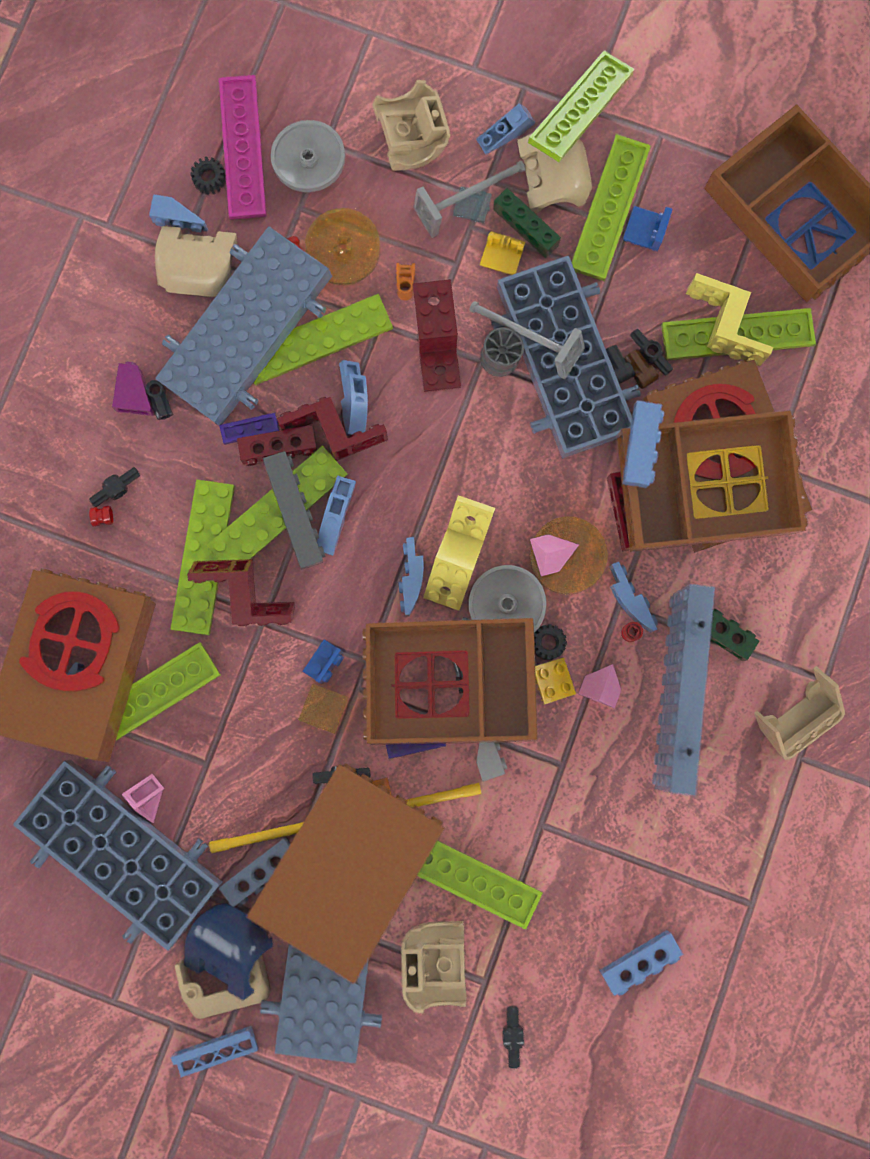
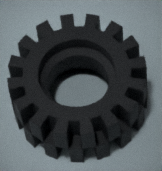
(208, 165)
(560, 642)

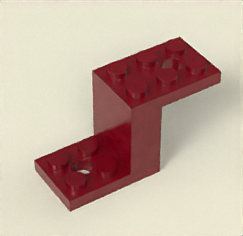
(437, 335)
(326, 414)
(242, 592)

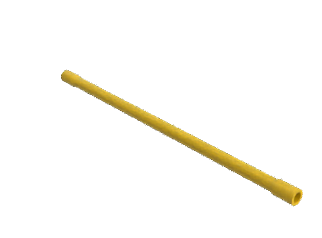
(228, 843)

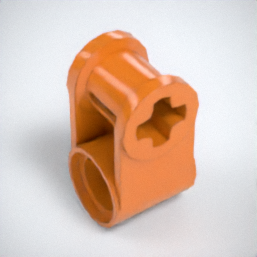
(405, 277)

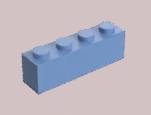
(642, 444)

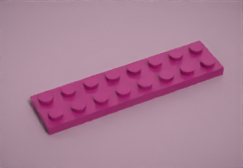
(242, 147)

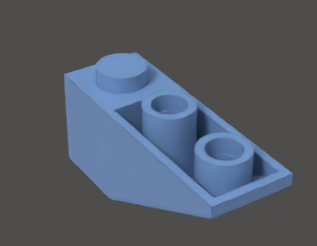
(506, 129)
(170, 212)

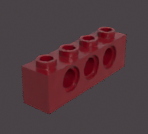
(267, 440)
(616, 493)

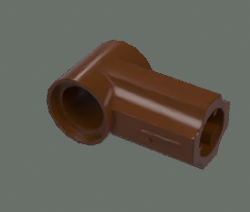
(644, 373)

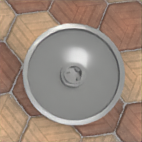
(308, 156)
(507, 594)

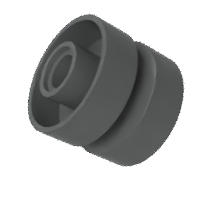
(501, 352)

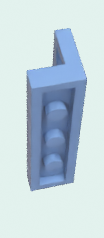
(196, 1051)

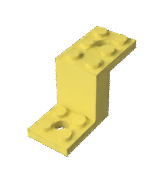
(724, 334)
(458, 553)

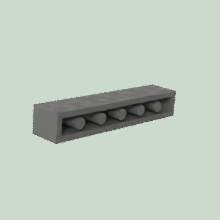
(293, 511)

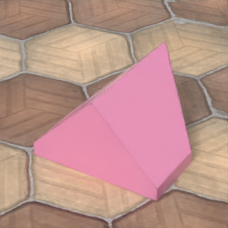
(551, 553)
(602, 686)
(145, 797)

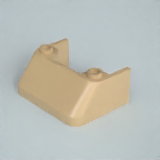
(805, 720)
(222, 1001)

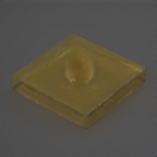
(323, 708)

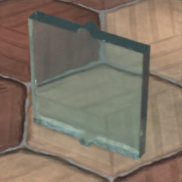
(474, 206)

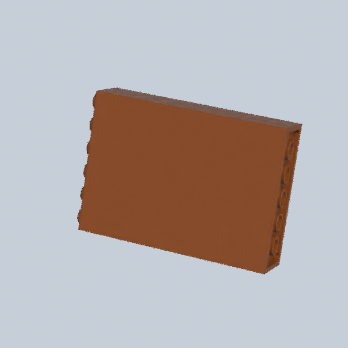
(346, 872)

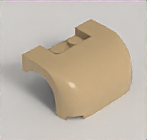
(413, 126)
(554, 180)
(193, 262)
(434, 965)

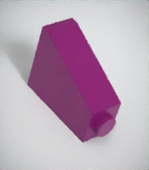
(130, 391)

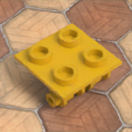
(502, 253)
(554, 681)

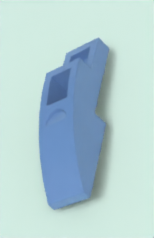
(356, 398)
(335, 514)
(411, 584)
(633, 605)

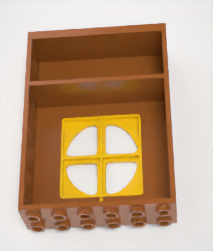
(669, 509)

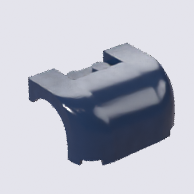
(226, 947)

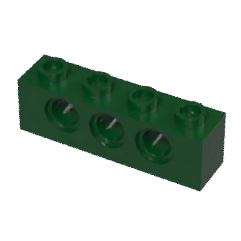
(526, 223)
(747, 638)

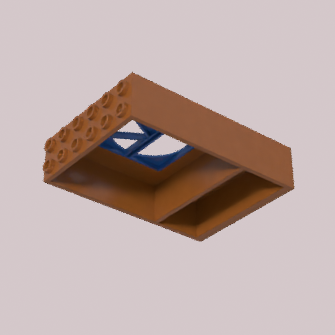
(790, 163)

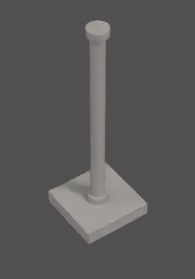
(429, 212)
(567, 354)

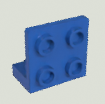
(647, 227)
(323, 662)

